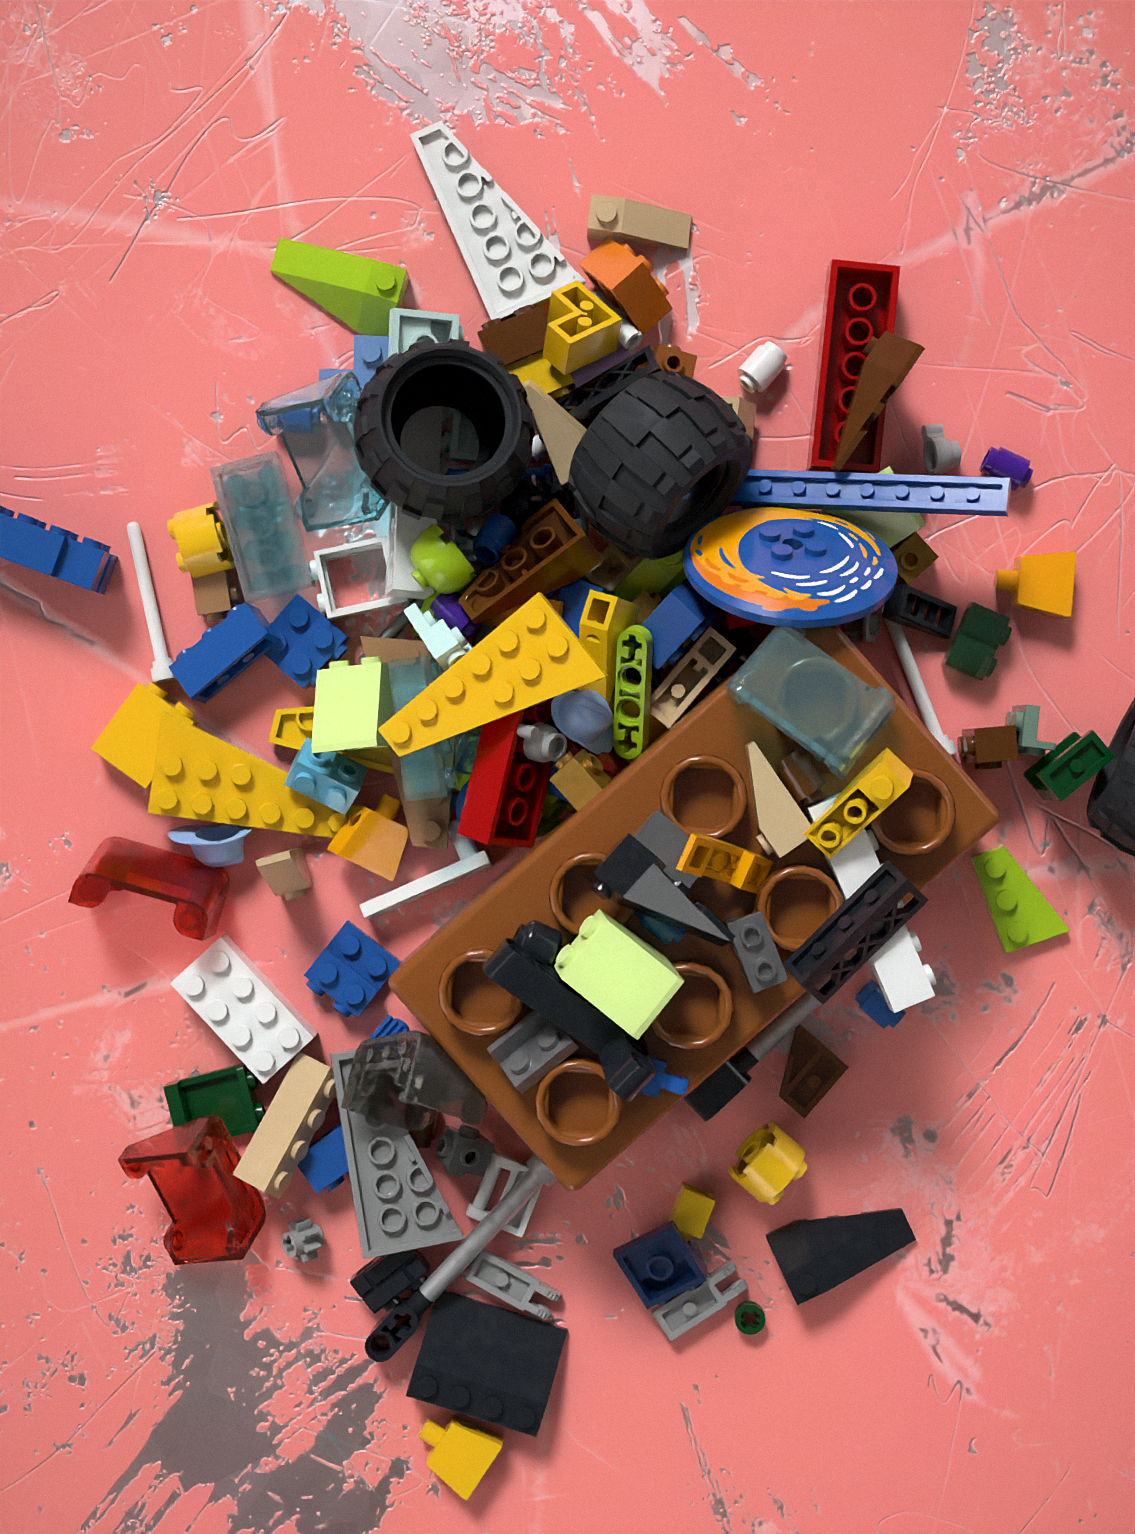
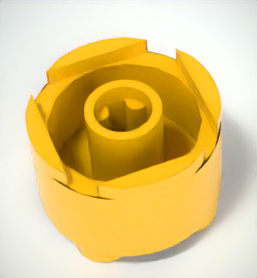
(201, 540)
(768, 1163)

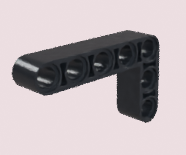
(622, 1057)

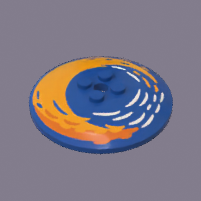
(790, 566)

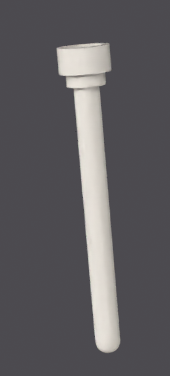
(160, 670)
(917, 685)

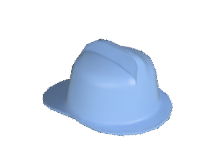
(584, 719)
(213, 844)

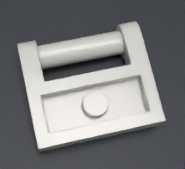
(477, 1209)

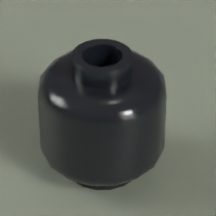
(540, 940)

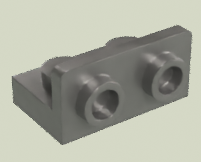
(756, 951)
(531, 1050)

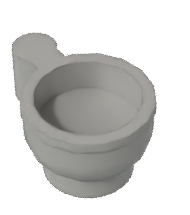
(938, 451)
(542, 742)

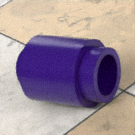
(1007, 464)
(449, 609)

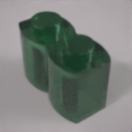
(976, 642)

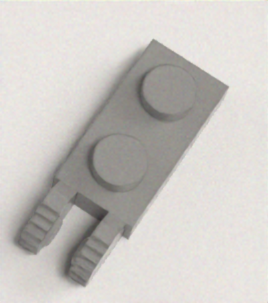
(510, 1283)
(695, 1306)

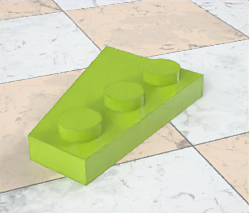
(1014, 902)

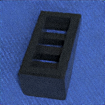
(899, 609)

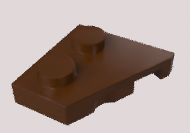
(809, 1072)

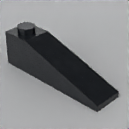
(635, 880)
(833, 1249)

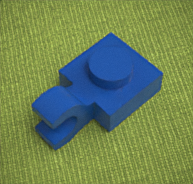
(668, 1081)

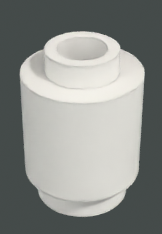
(762, 367)

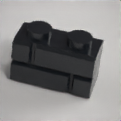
(389, 1276)

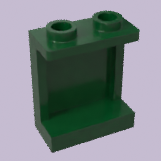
(1068, 765)
(220, 1092)

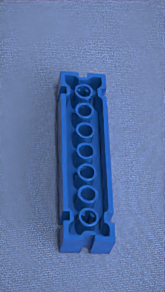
(55, 551)

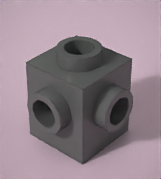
(464, 1151)

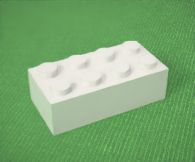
(244, 1008)

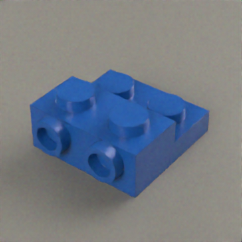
(306, 642)
(351, 969)

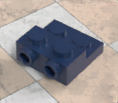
(661, 1264)

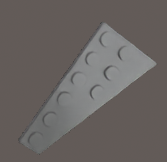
(389, 1181)

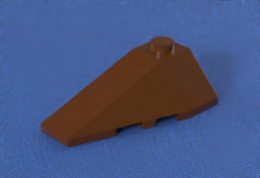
(879, 376)
(542, 559)

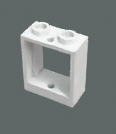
(320, 572)

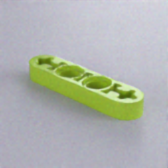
(628, 691)

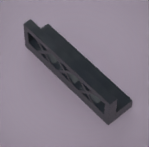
(595, 389)
(851, 928)

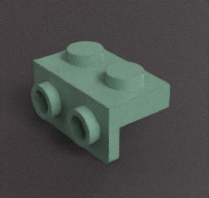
(1026, 722)

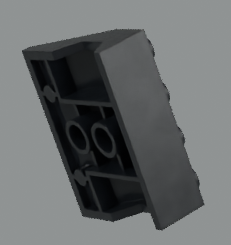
(487, 1362)

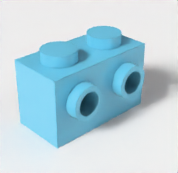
(326, 777)

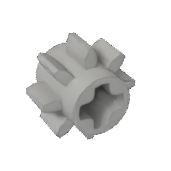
(303, 1240)

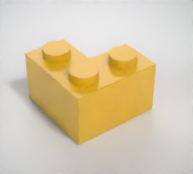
(579, 328)

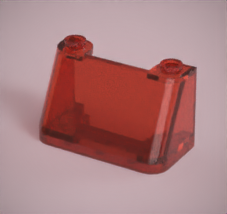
(159, 874)
(209, 1207)

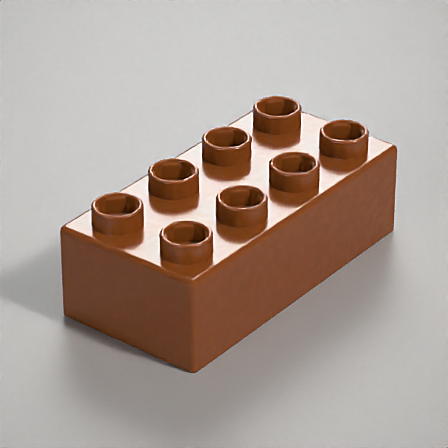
(702, 786)

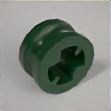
(750, 1307)

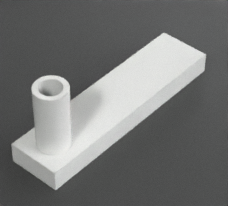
(470, 863)

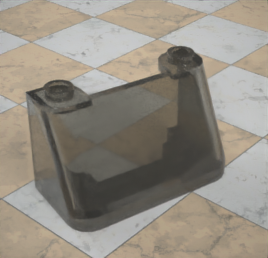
(409, 1079)

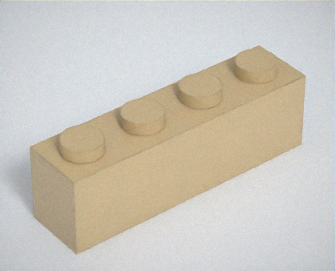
(288, 1126)

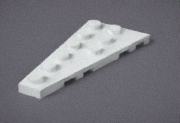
(498, 241)

